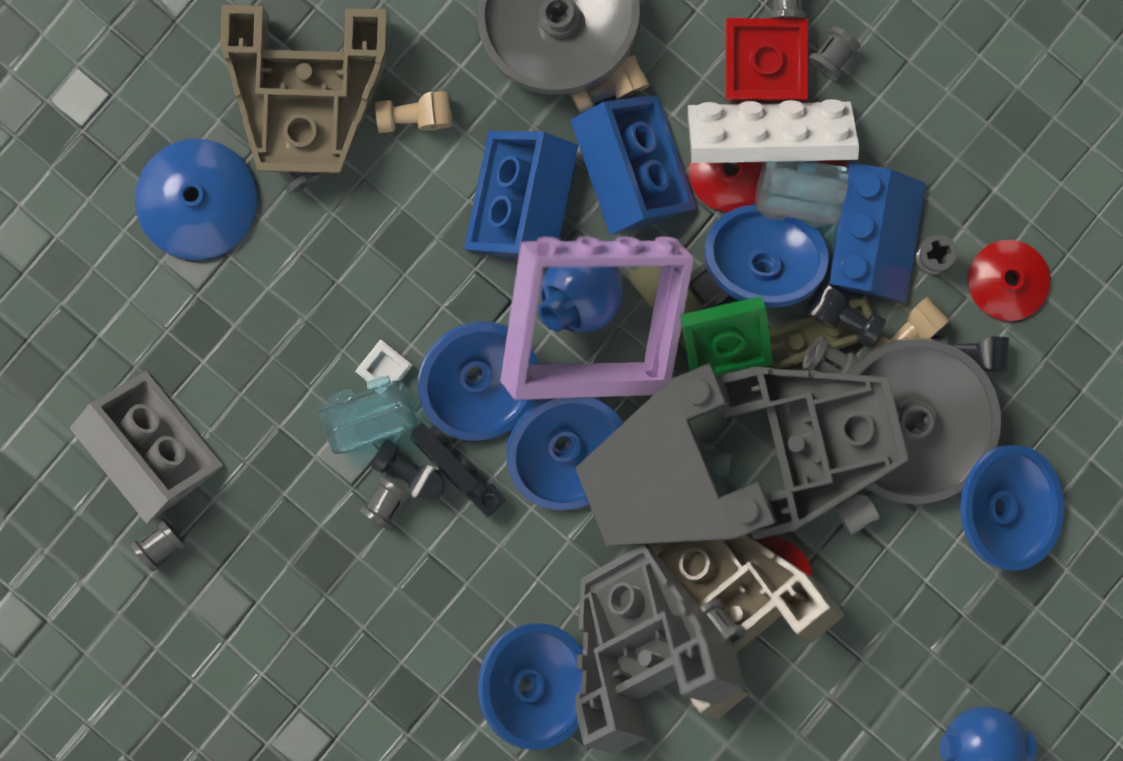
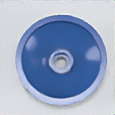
(215, 219)
(785, 249)
(470, 405)
(547, 470)
(1026, 510)
(546, 707)

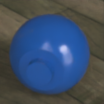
(580, 297)
(987, 735)

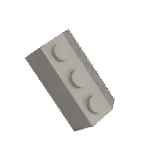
(145, 446)

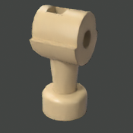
(623, 84)
(429, 112)
(921, 322)

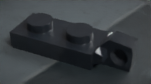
(457, 471)

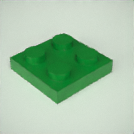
(728, 336)

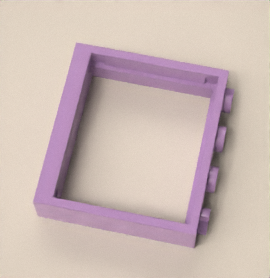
(596, 379)

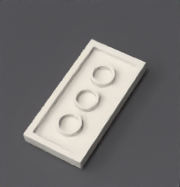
(772, 132)

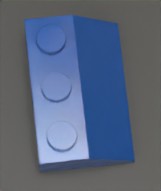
(633, 163)
(520, 191)
(876, 234)

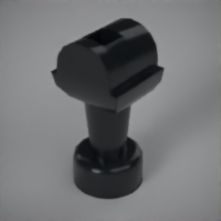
(830, 309)
(989, 353)
(421, 480)

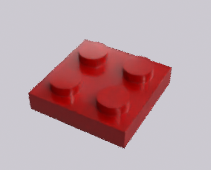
(766, 59)

